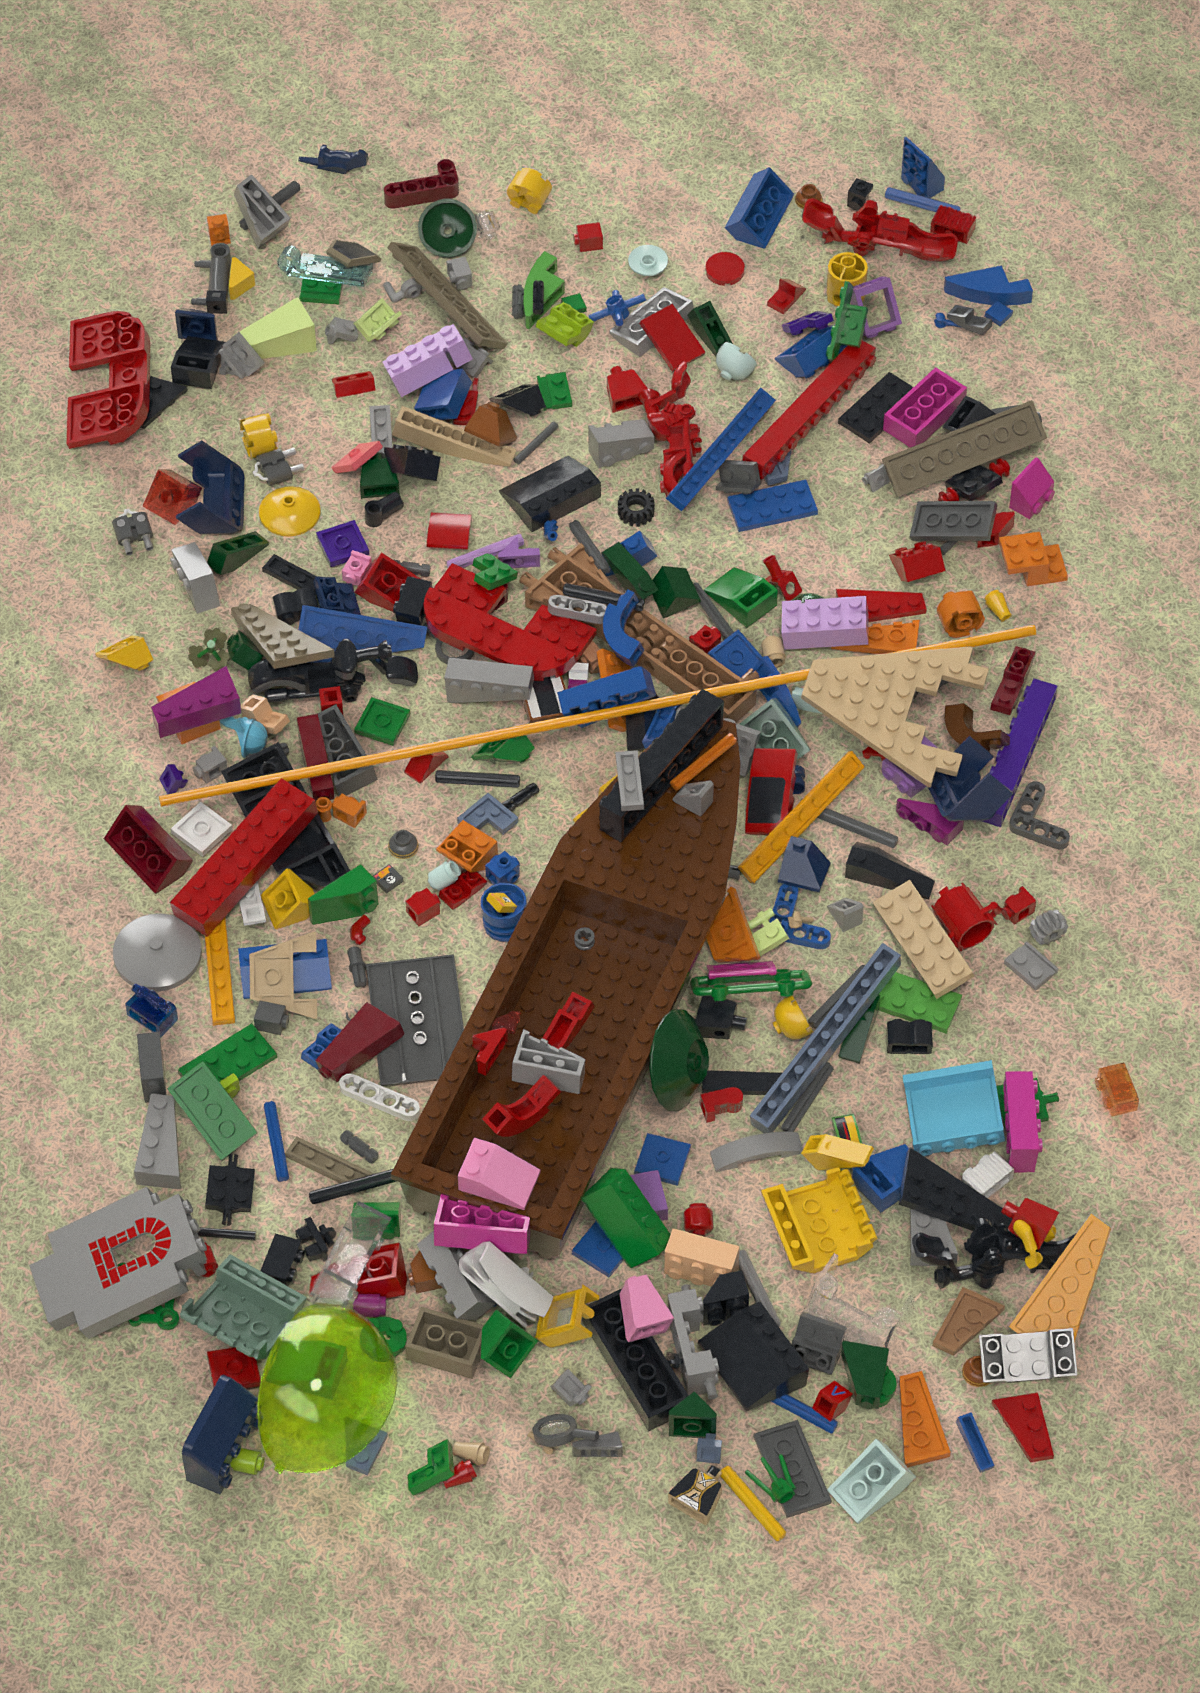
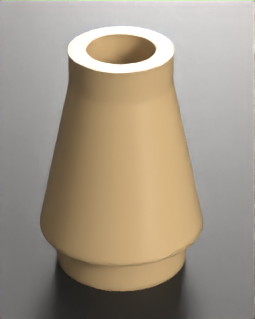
(476, 1452)

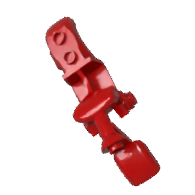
(881, 230)
(673, 426)

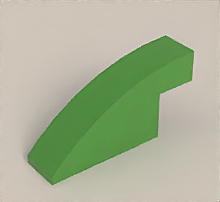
(553, 287)

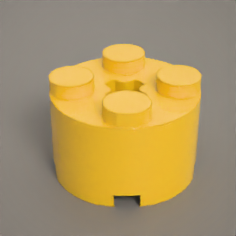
(528, 190)
(258, 435)

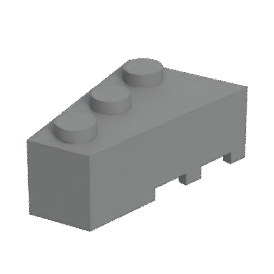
(619, 442)
(196, 577)

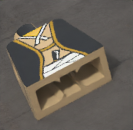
(697, 1494)

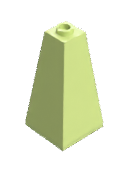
(282, 332)

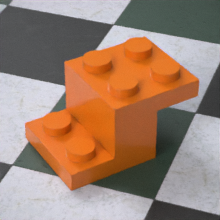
(1029, 556)

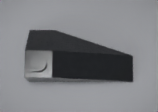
(881, 869)

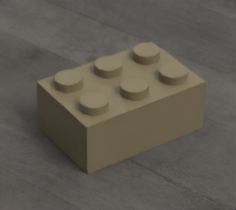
(445, 1342)

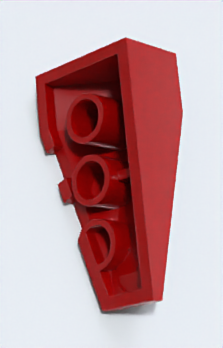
(383, 1273)

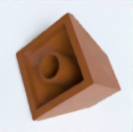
(491, 425)

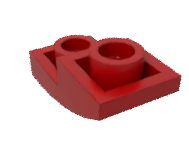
(463, 889)

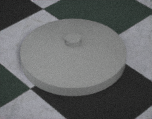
(157, 952)

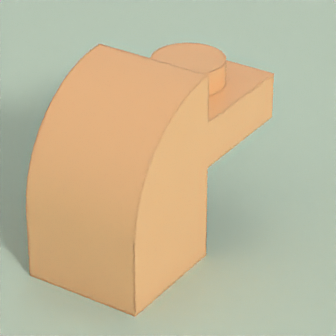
(260, 710)

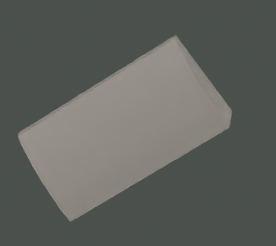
(631, 333)

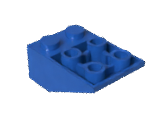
(920, 171)
(882, 1177)

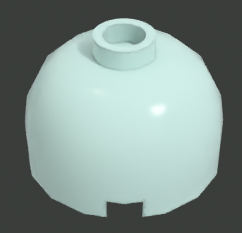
(734, 363)

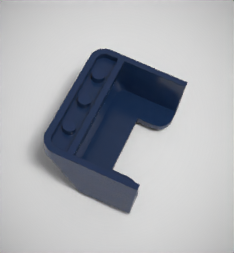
(218, 1435)

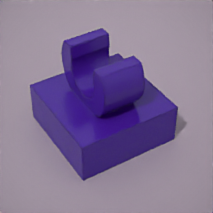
(172, 779)

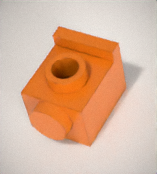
(218, 229)
(349, 810)

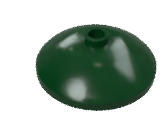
(443, 215)

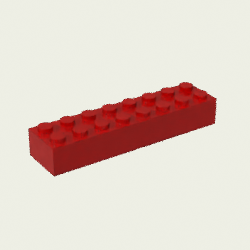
(244, 857)

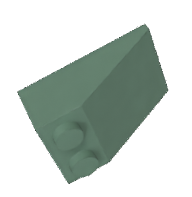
(776, 728)

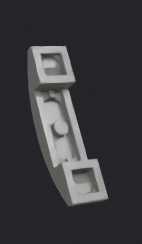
(754, 1148)

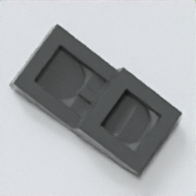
(965, 318)

